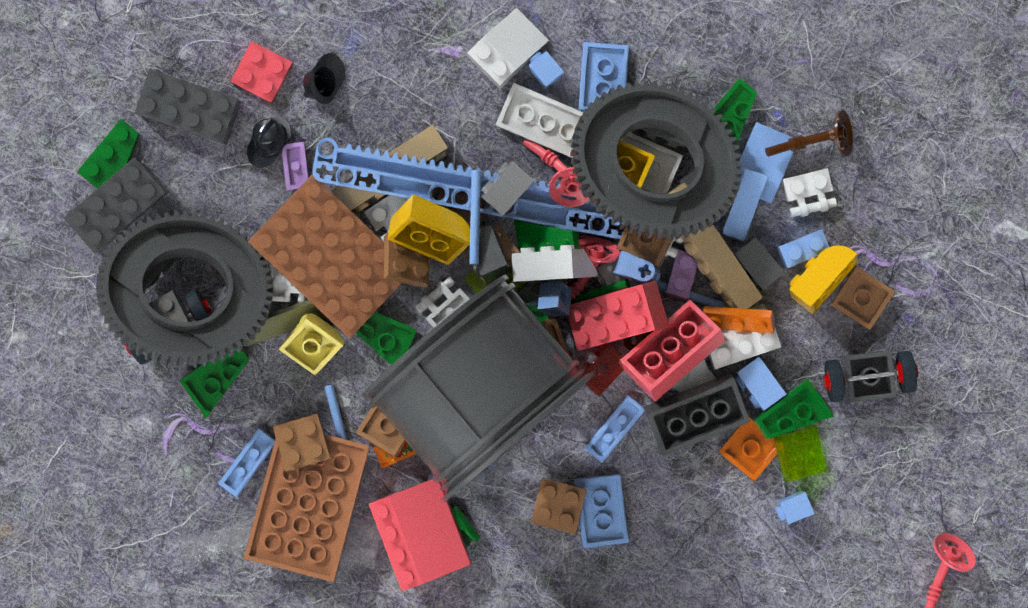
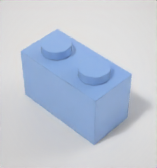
(802, 249)
(759, 384)

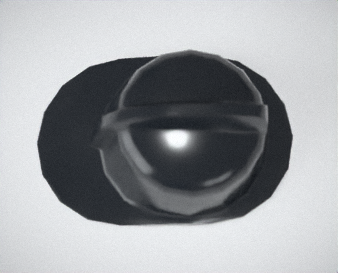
(324, 79)
(267, 141)

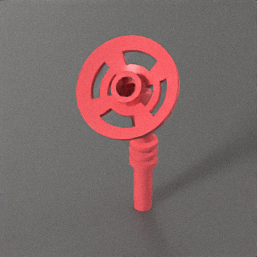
(568, 185)
(597, 256)
(949, 559)

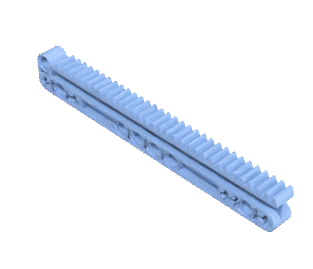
(406, 178)

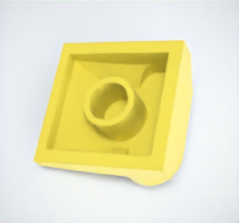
(312, 343)

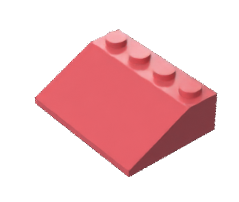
(420, 534)

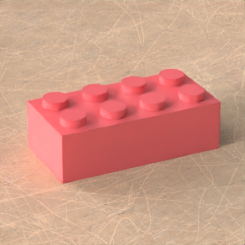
(617, 315)
(672, 350)

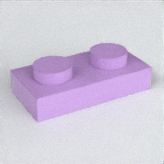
(295, 165)
(681, 276)

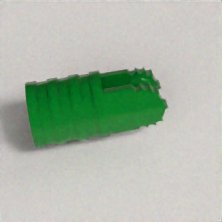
(464, 524)

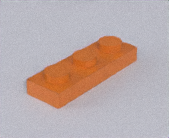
(741, 319)

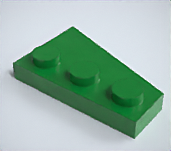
(736, 107)
(539, 235)
(209, 383)

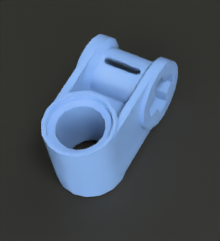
(633, 268)

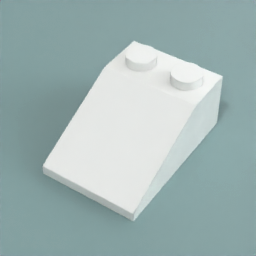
(507, 48)

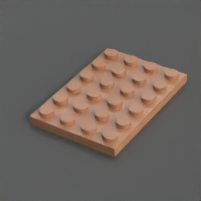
(327, 255)
(308, 511)

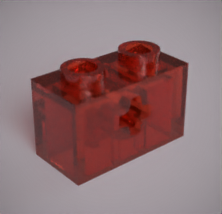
(602, 381)

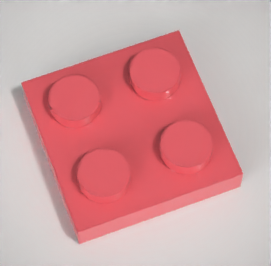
(261, 72)

